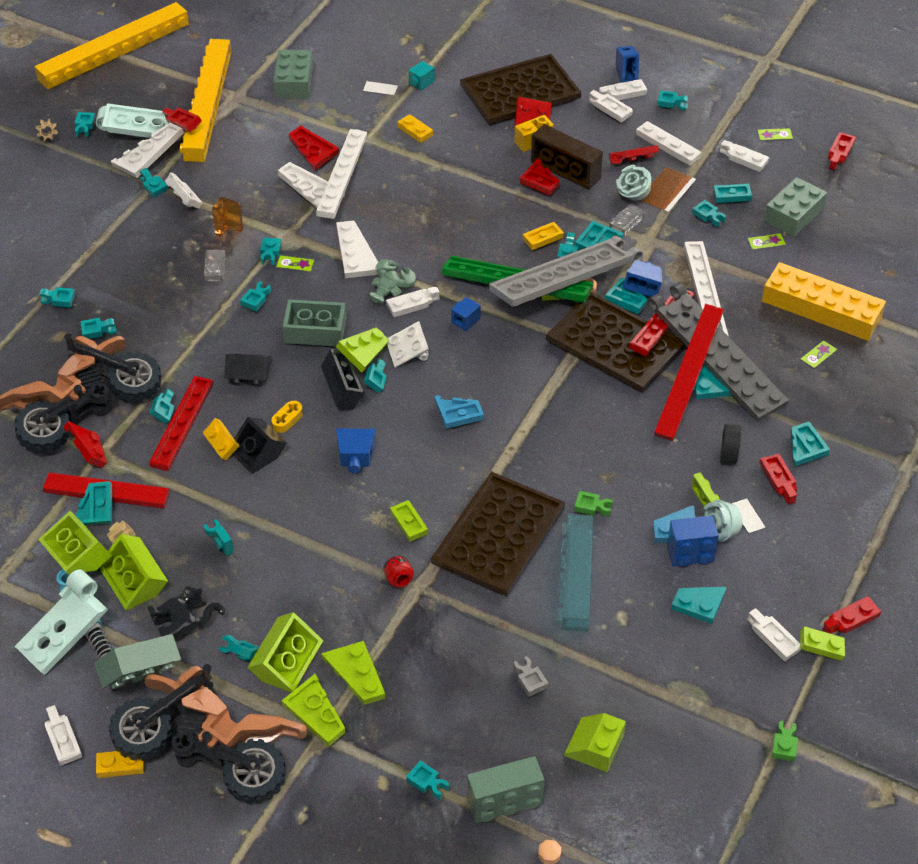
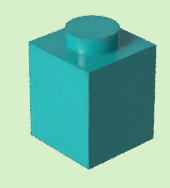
(421, 75)

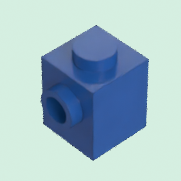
(465, 313)

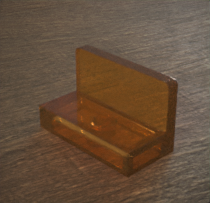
(227, 215)

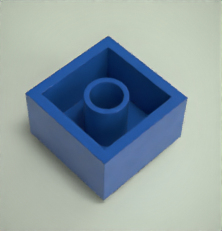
(692, 541)

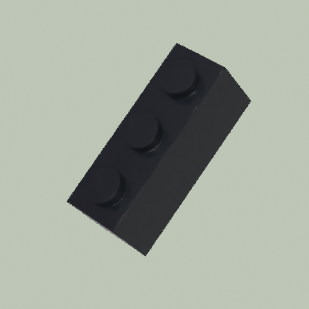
(342, 380)

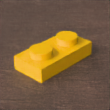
(415, 128)
(543, 235)
(220, 439)
(114, 764)

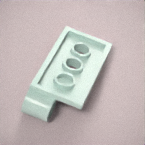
(124, 120)
(75, 609)

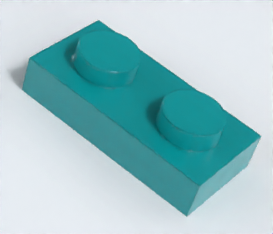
(732, 193)

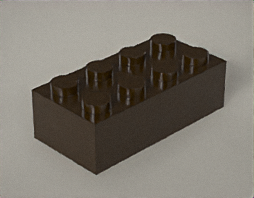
(567, 156)

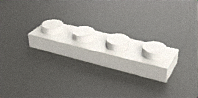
(668, 143)

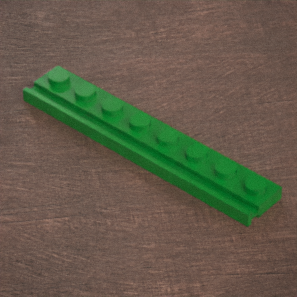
(488, 273)

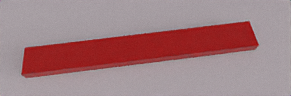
(689, 372)

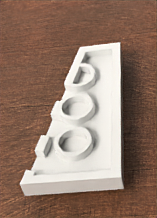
(148, 150)
(304, 182)
(355, 252)

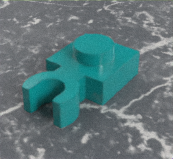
(84, 122)
(707, 211)
(269, 249)
(255, 298)
(425, 779)

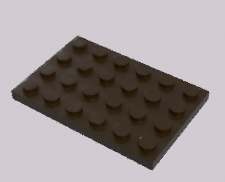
(536, 79)
(602, 335)
(498, 533)

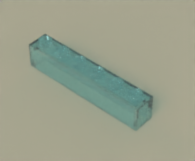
(577, 573)

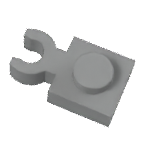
(530, 679)

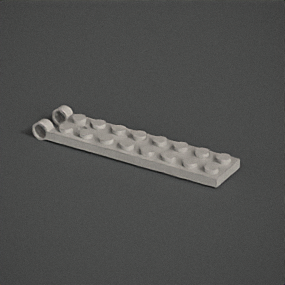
(564, 271)

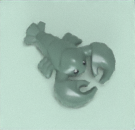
(389, 280)

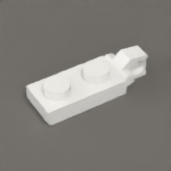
(625, 90)
(610, 106)
(744, 156)
(182, 190)
(412, 301)
(774, 635)
(62, 737)

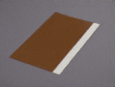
(668, 189)

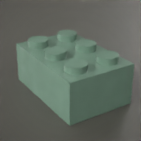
(293, 73)
(795, 206)
(314, 322)
(137, 661)
(505, 789)

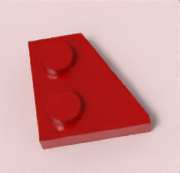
(530, 109)
(540, 178)
(88, 443)

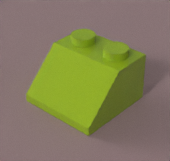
(596, 740)

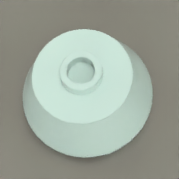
(634, 183)
(726, 518)

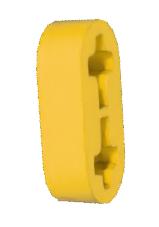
(289, 418)

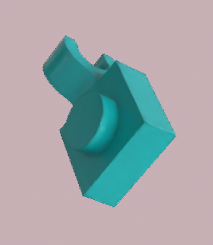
(670, 99)
(153, 185)
(569, 247)
(59, 297)
(95, 327)
(375, 377)
(161, 406)
(222, 539)
(244, 649)

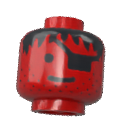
(398, 571)

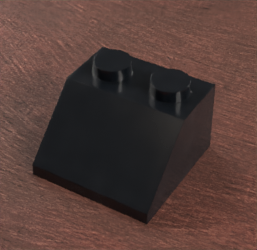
(247, 367)
(257, 444)

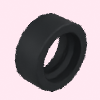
(730, 443)

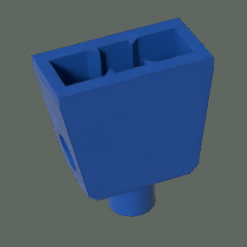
(627, 59)
(643, 278)
(355, 447)

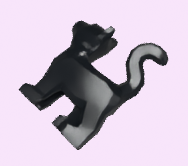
(178, 612)

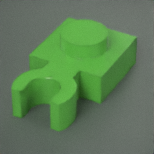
(589, 503)
(784, 743)

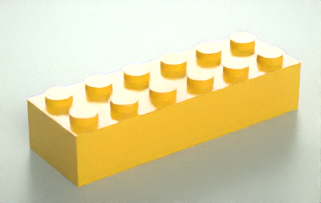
(823, 301)

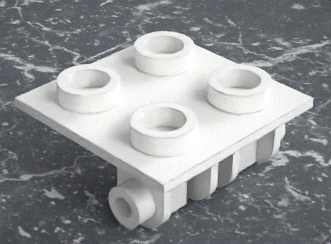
(408, 344)

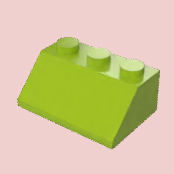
(74, 545)
(132, 572)
(285, 653)

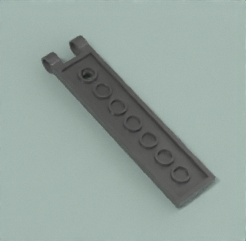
(724, 357)

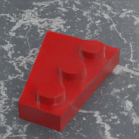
(312, 147)

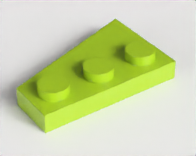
(363, 347)
(357, 670)
(315, 711)

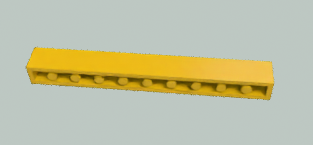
(111, 45)
(206, 99)

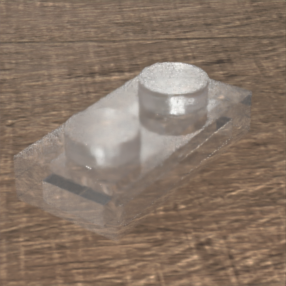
(627, 219)
(214, 265)

